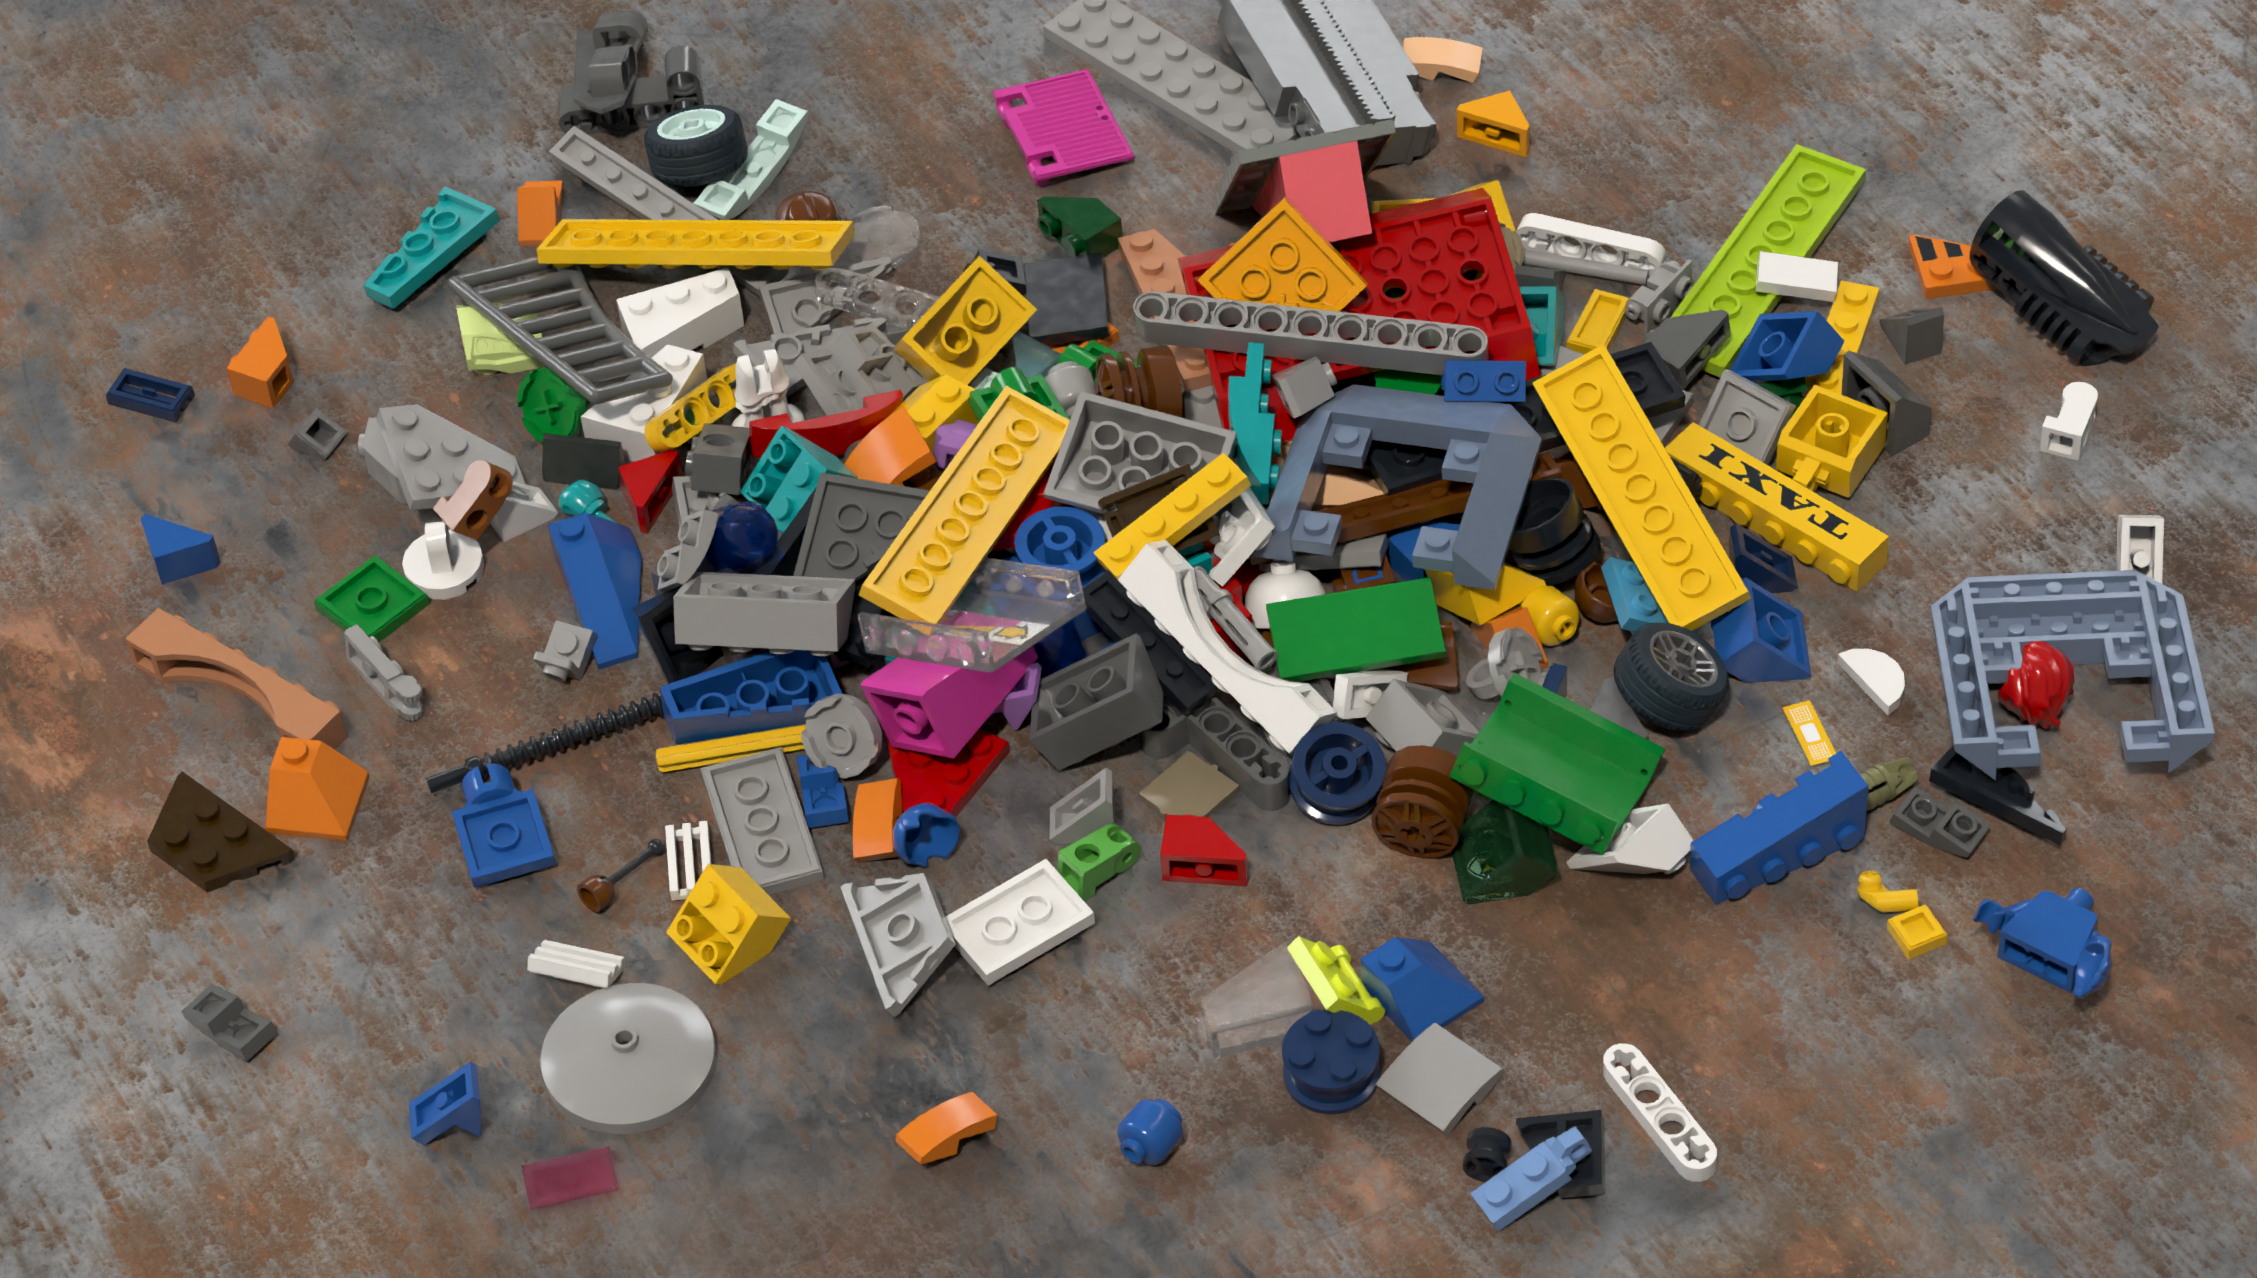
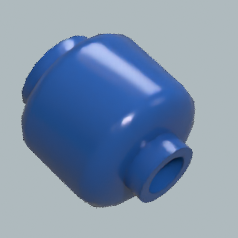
(1150, 1132)

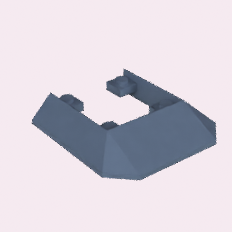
(1483, 445)
(2093, 619)

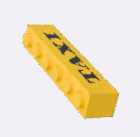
(1781, 509)

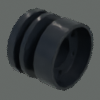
(1553, 532)

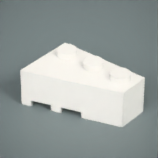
(683, 313)

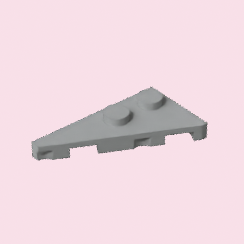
(794, 304)

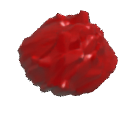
(2039, 686)

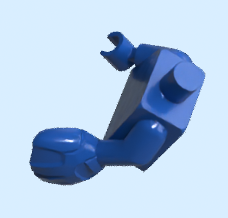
(2052, 939)

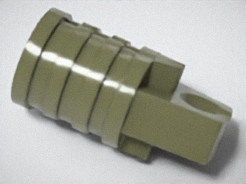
(1888, 780)

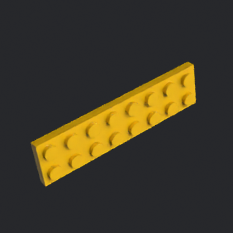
(696, 243)
(1641, 490)
(967, 510)

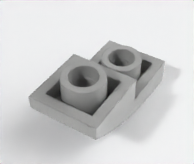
(682, 561)

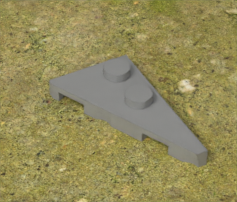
(794, 344)

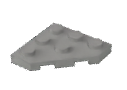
(434, 453)

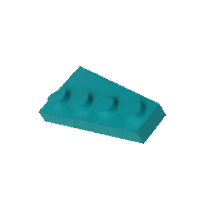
(437, 241)

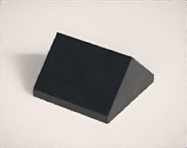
(658, 628)

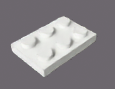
(1018, 921)

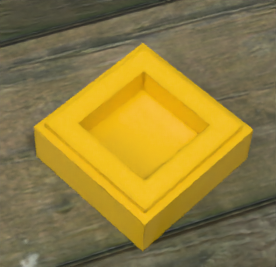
(1917, 931)

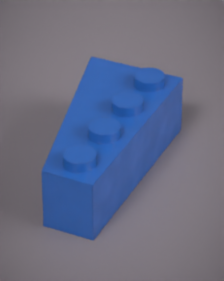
(747, 696)
(1783, 832)

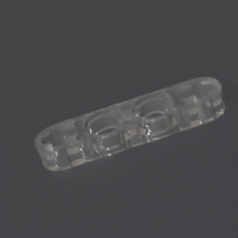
(889, 293)

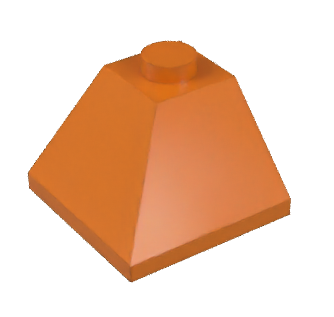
(313, 790)

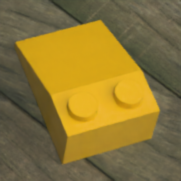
(965, 325)

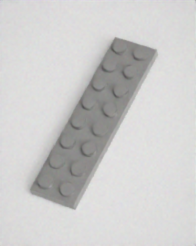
(1169, 73)

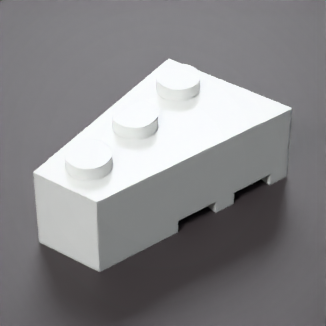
(626, 417)

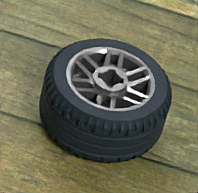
(1671, 676)

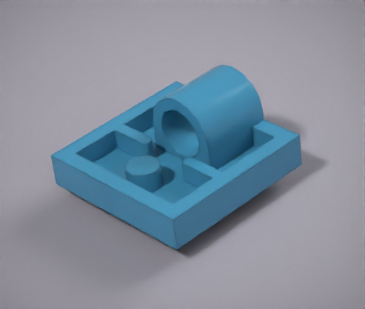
(1631, 595)

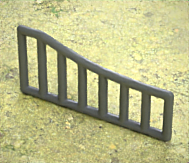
(543, 347)

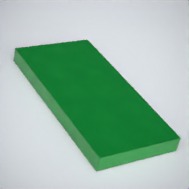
(1356, 630)

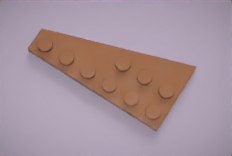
(1155, 267)

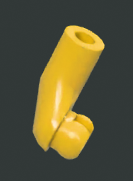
(1882, 898)

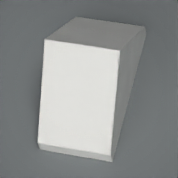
(522, 511)

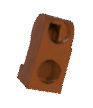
(476, 499)

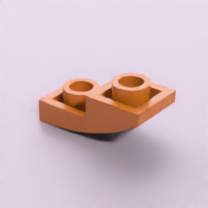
(874, 817)
(940, 1128)

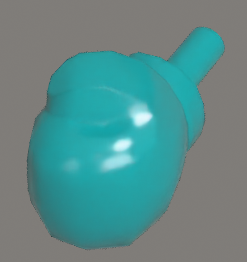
(583, 498)

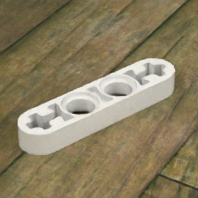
(1590, 239)
(1664, 1109)

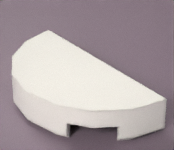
(1876, 675)

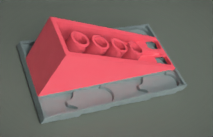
(1316, 173)

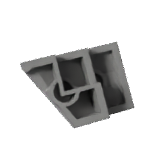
(854, 368)

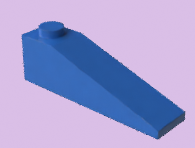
(603, 581)

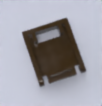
(1139, 498)

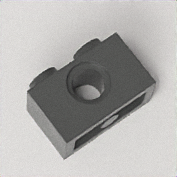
(719, 459)

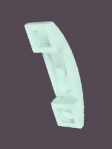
(777, 136)

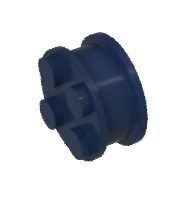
(1336, 773)
(1331, 1061)

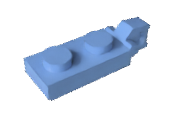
(1531, 1178)

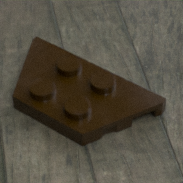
(211, 838)

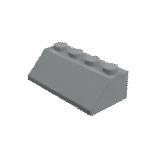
(763, 612)

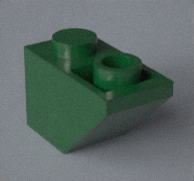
(1079, 224)

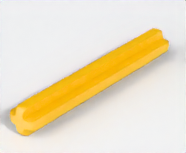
(728, 748)

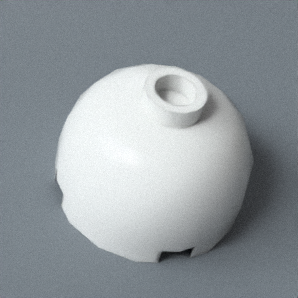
(1279, 585)

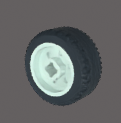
(696, 145)

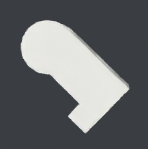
(2070, 431)

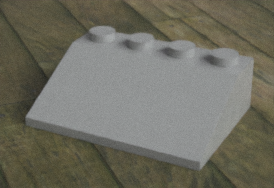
(1124, 444)

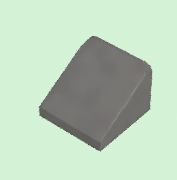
(317, 435)

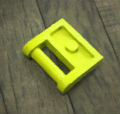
(1335, 979)

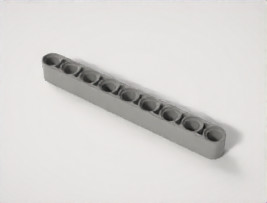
(1296, 322)

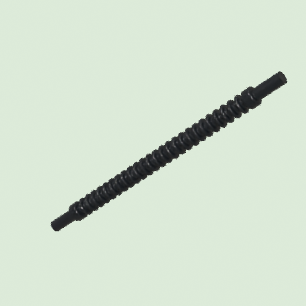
(548, 743)

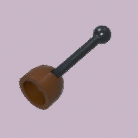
(599, 890)

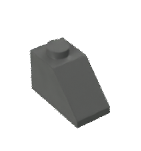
(1689, 342)

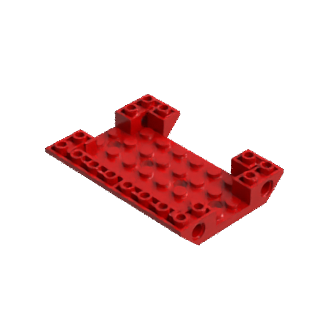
(1425, 254)

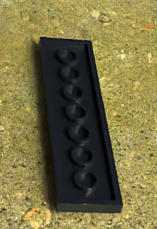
(1409, 466)

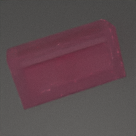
(569, 1177)

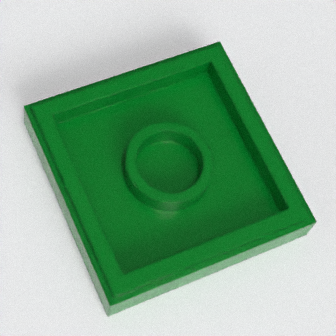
(373, 599)

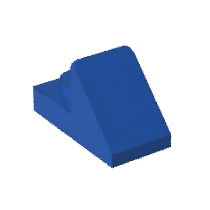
(447, 1104)

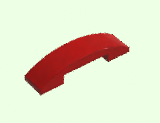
(829, 432)

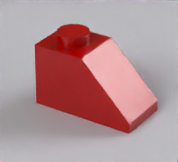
(1200, 853)

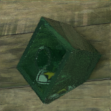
(1502, 855)

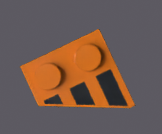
(1944, 267)

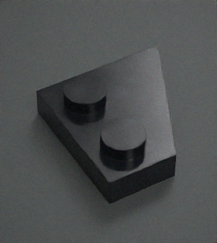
(1590, 1171)

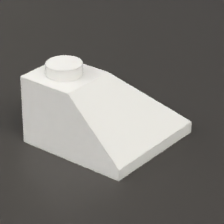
(1645, 844)

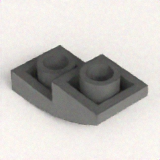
(1931, 822)

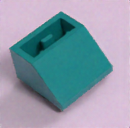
(789, 475)

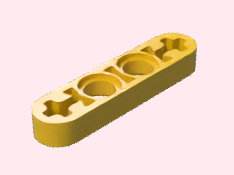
(700, 404)

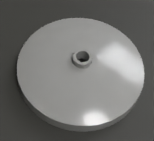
(628, 1058)

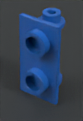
(1484, 381)

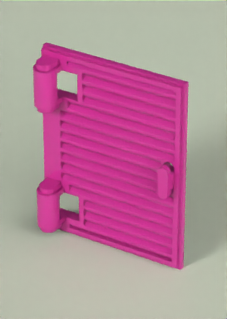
(1065, 121)

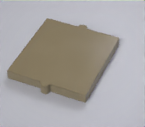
(1189, 788)

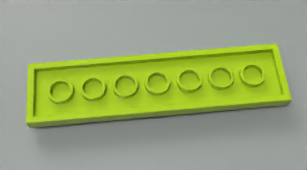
(1785, 219)

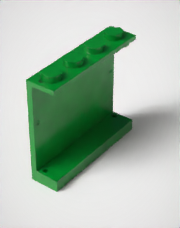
(1558, 764)

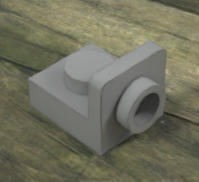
(566, 652)

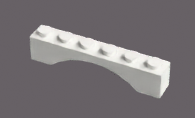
(1169, 591)

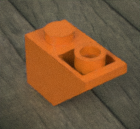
(261, 367)

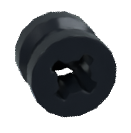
(1486, 1153)

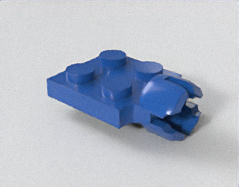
(500, 828)

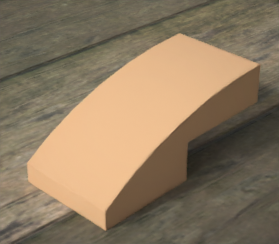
(1443, 55)

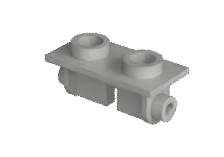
(1670, 286)

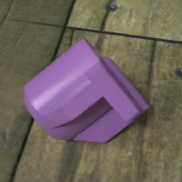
(949, 440)

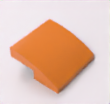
(891, 451)

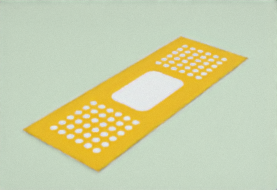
(1809, 732)

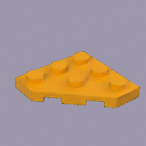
(1284, 264)

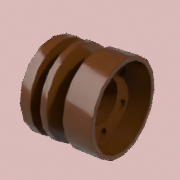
(1150, 385)
(1420, 803)

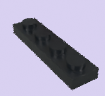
(1120, 617)

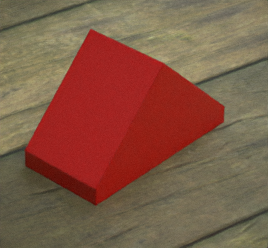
(649, 486)

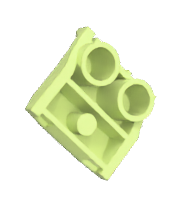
(491, 349)

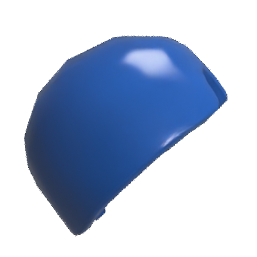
(925, 833)

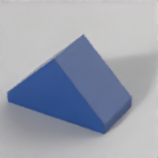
(179, 549)

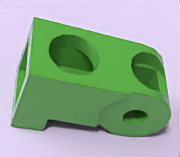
(1097, 858)

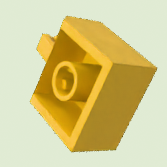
(1831, 441)

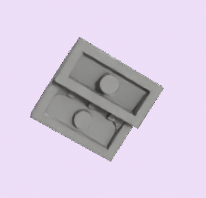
(1439, 1078)

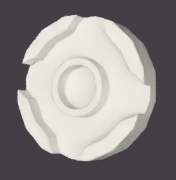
(443, 562)

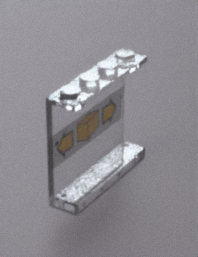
(990, 623)

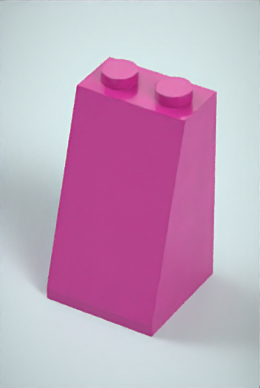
(938, 705)

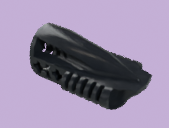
(2068, 289)

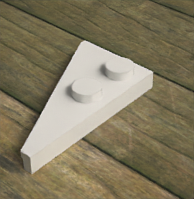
(1240, 533)

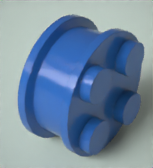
(1062, 540)

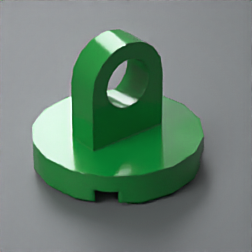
(550, 405)

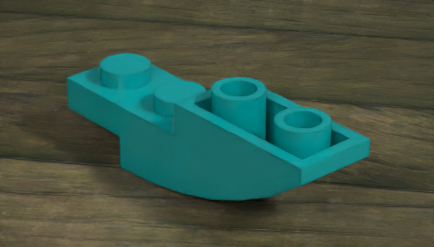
(1254, 425)

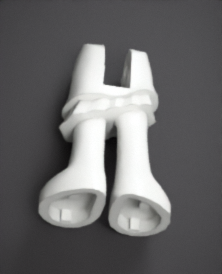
(760, 386)

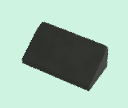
(578, 458)

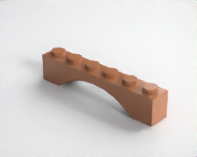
(178, 652)

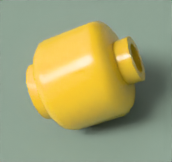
(1552, 614)

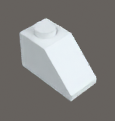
(2141, 544)

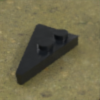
(2007, 796)

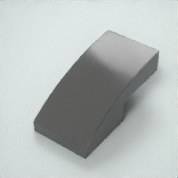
(228, 1023)

